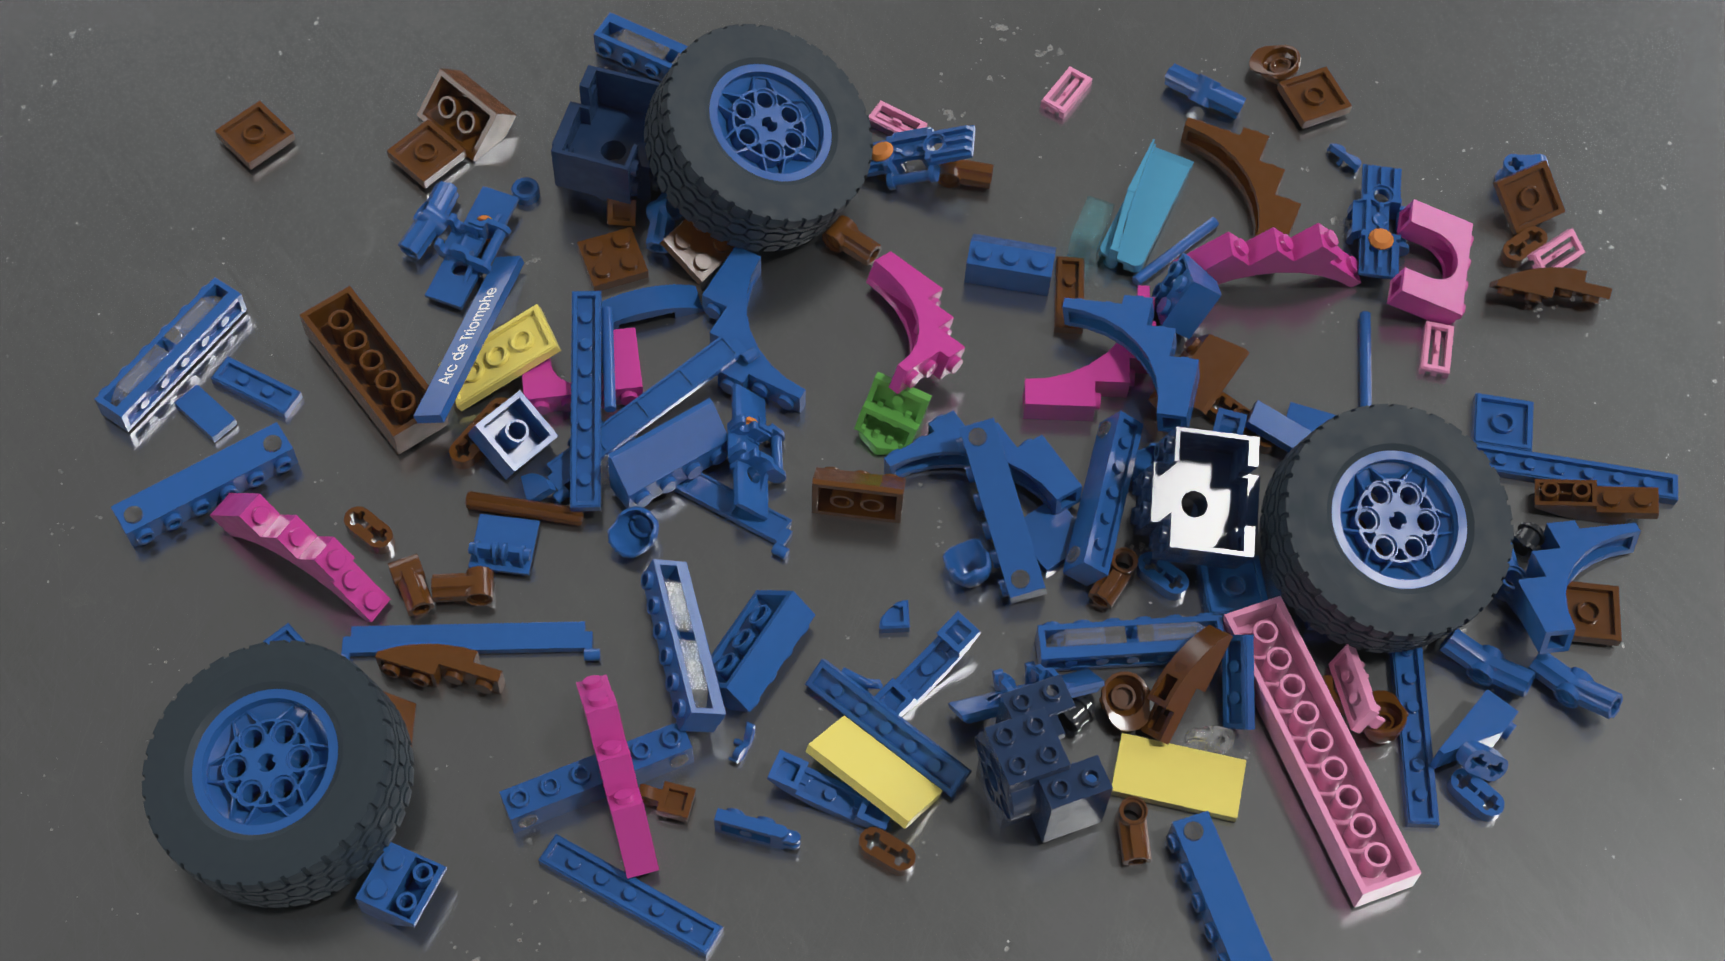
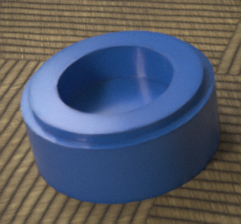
(526, 190)

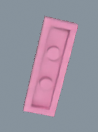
(1355, 690)

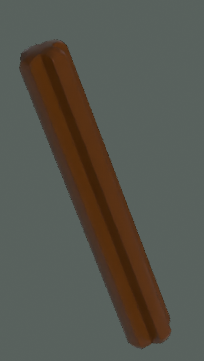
(523, 508)

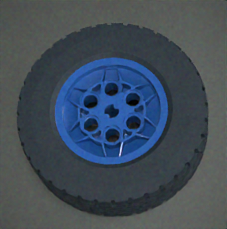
(757, 137)
(1331, 562)
(340, 801)

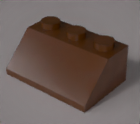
(466, 112)
(1217, 366)
(858, 494)

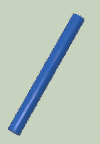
(1175, 251)
(1365, 358)
(608, 360)

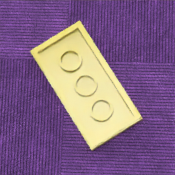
(508, 354)
(874, 771)
(1178, 777)

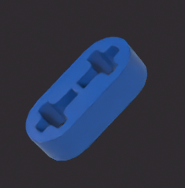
(1162, 576)
(1483, 756)
(1475, 795)

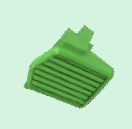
(889, 418)

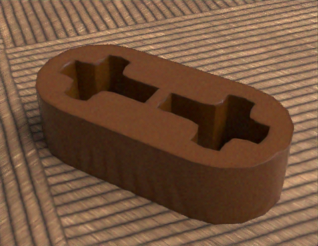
(1519, 243)
(373, 525)
(883, 857)

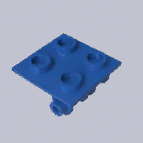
(504, 544)

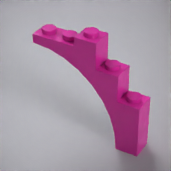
(1308, 252)
(926, 324)
(1079, 393)
(322, 557)
(618, 775)

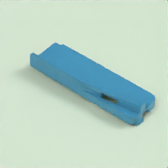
(1145, 209)

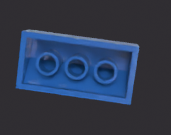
(668, 455)
(758, 646)

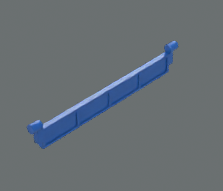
(655, 403)
(720, 500)
(484, 638)

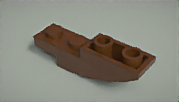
(1542, 282)
(1596, 503)
(430, 662)
(1187, 671)

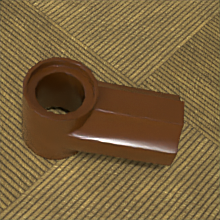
(966, 173)
(845, 236)
(409, 579)
(473, 586)
(1109, 588)
(1133, 833)

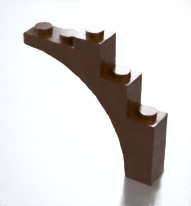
(1242, 159)

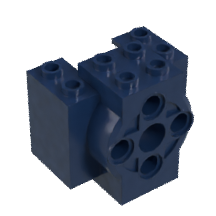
(603, 129)
(1215, 475)
(1028, 769)

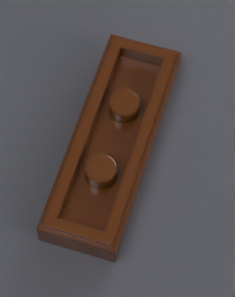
(1068, 284)

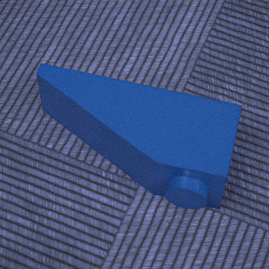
(1484, 723)

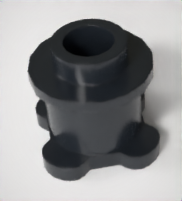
(1527, 539)
(1075, 718)

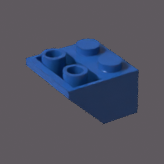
(1185, 296)
(399, 886)

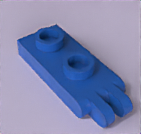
(758, 830)

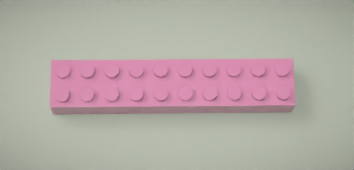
(1323, 757)

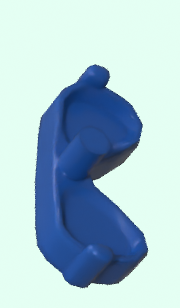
(1339, 150)
(743, 745)

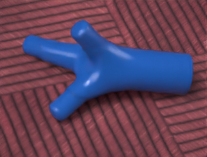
(864, 682)

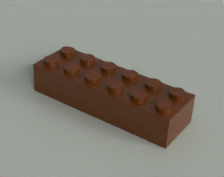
(370, 366)

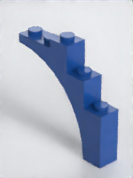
(728, 300)
(1154, 346)
(1031, 464)
(1565, 553)

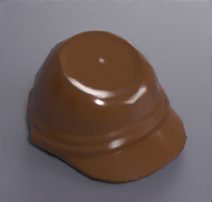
(1276, 62)
(1126, 701)
(1394, 715)

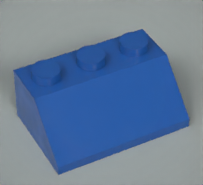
(1010, 264)

